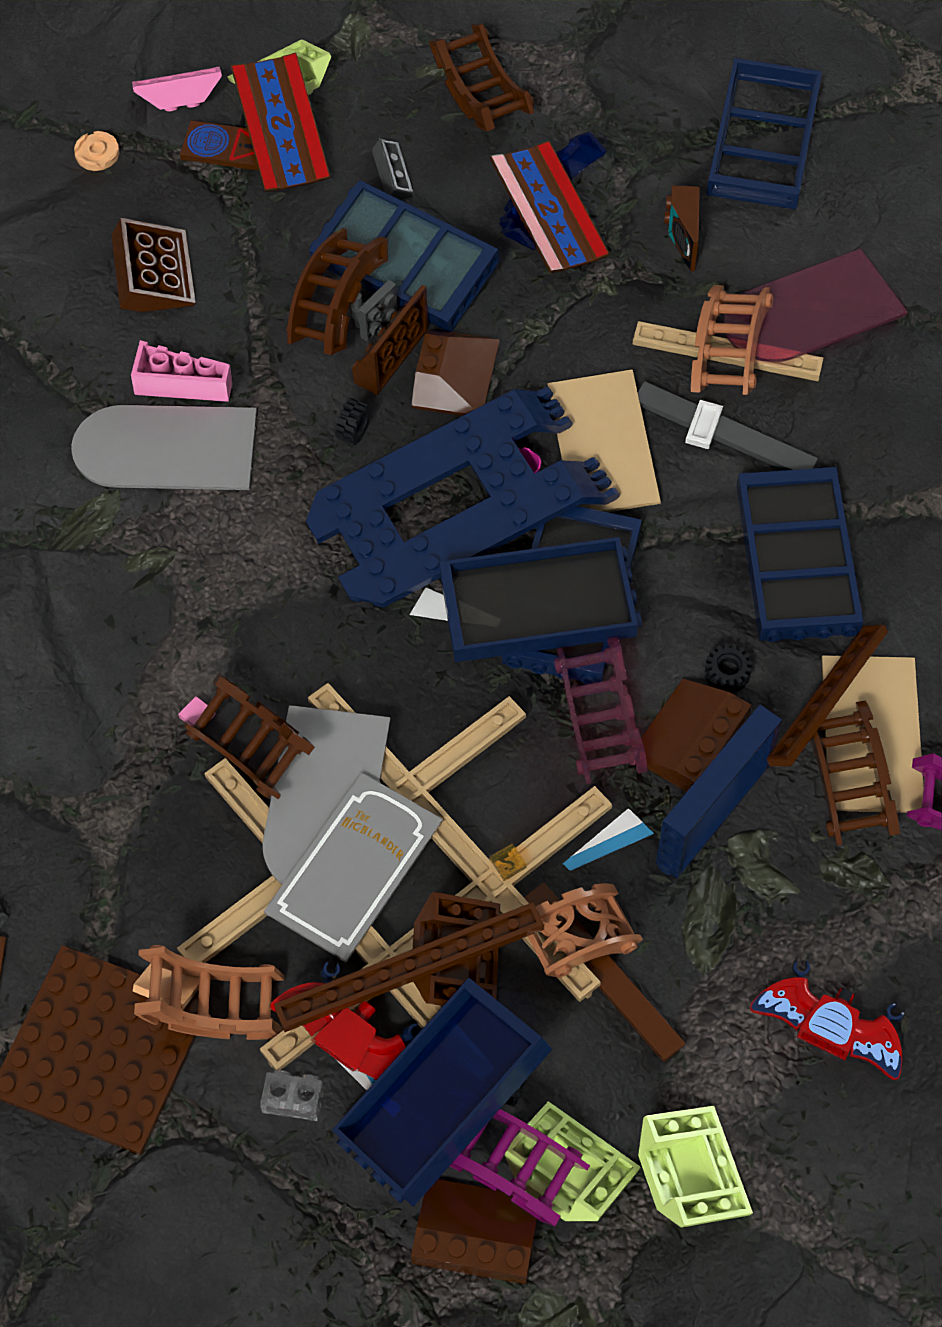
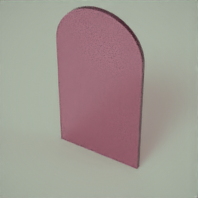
(820, 308)

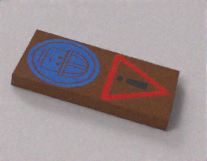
(218, 145)

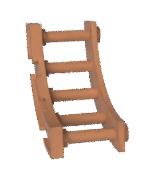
(708, 327)
(202, 1023)

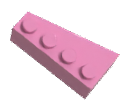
(179, 375)

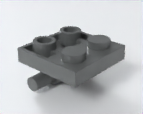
(375, 311)

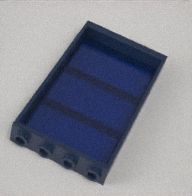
(440, 1092)

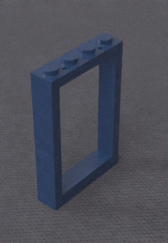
(717, 792)

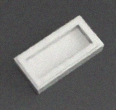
(704, 424)

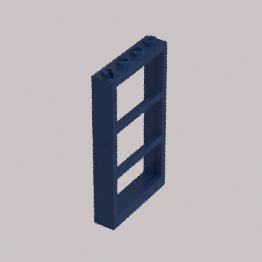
(753, 190)

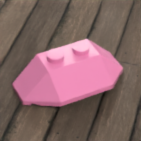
(178, 89)

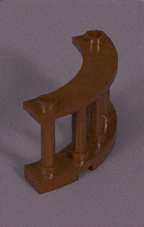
(463, 94)
(367, 260)
(270, 721)
(874, 760)

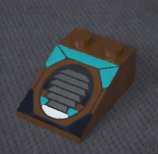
(684, 221)

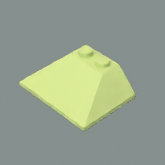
(312, 62)
(691, 1167)
(584, 1192)

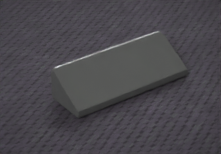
(392, 169)

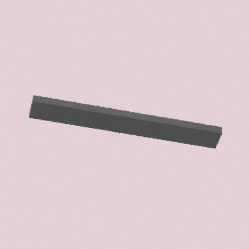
(727, 431)

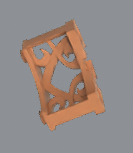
(605, 910)

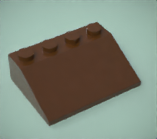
(151, 266)
(393, 344)
(692, 731)
(474, 1232)

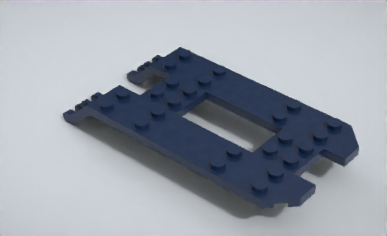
(514, 506)

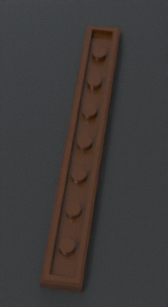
(827, 696)
(620, 989)

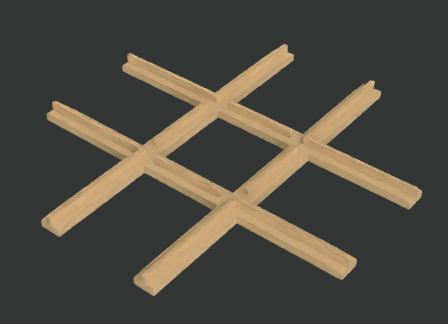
(414, 785)

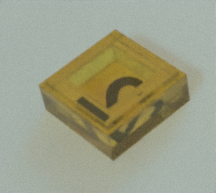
(508, 862)

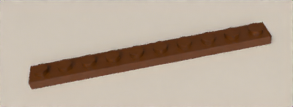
(408, 967)

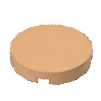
(96, 151)

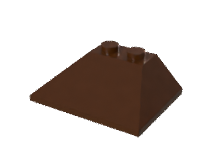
(453, 372)
(444, 916)

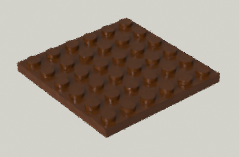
(90, 1057)

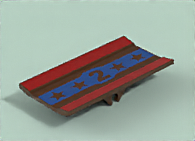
(280, 123)
(550, 207)

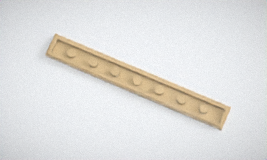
(683, 343)

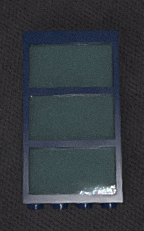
(419, 252)

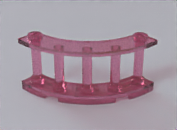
(624, 711)

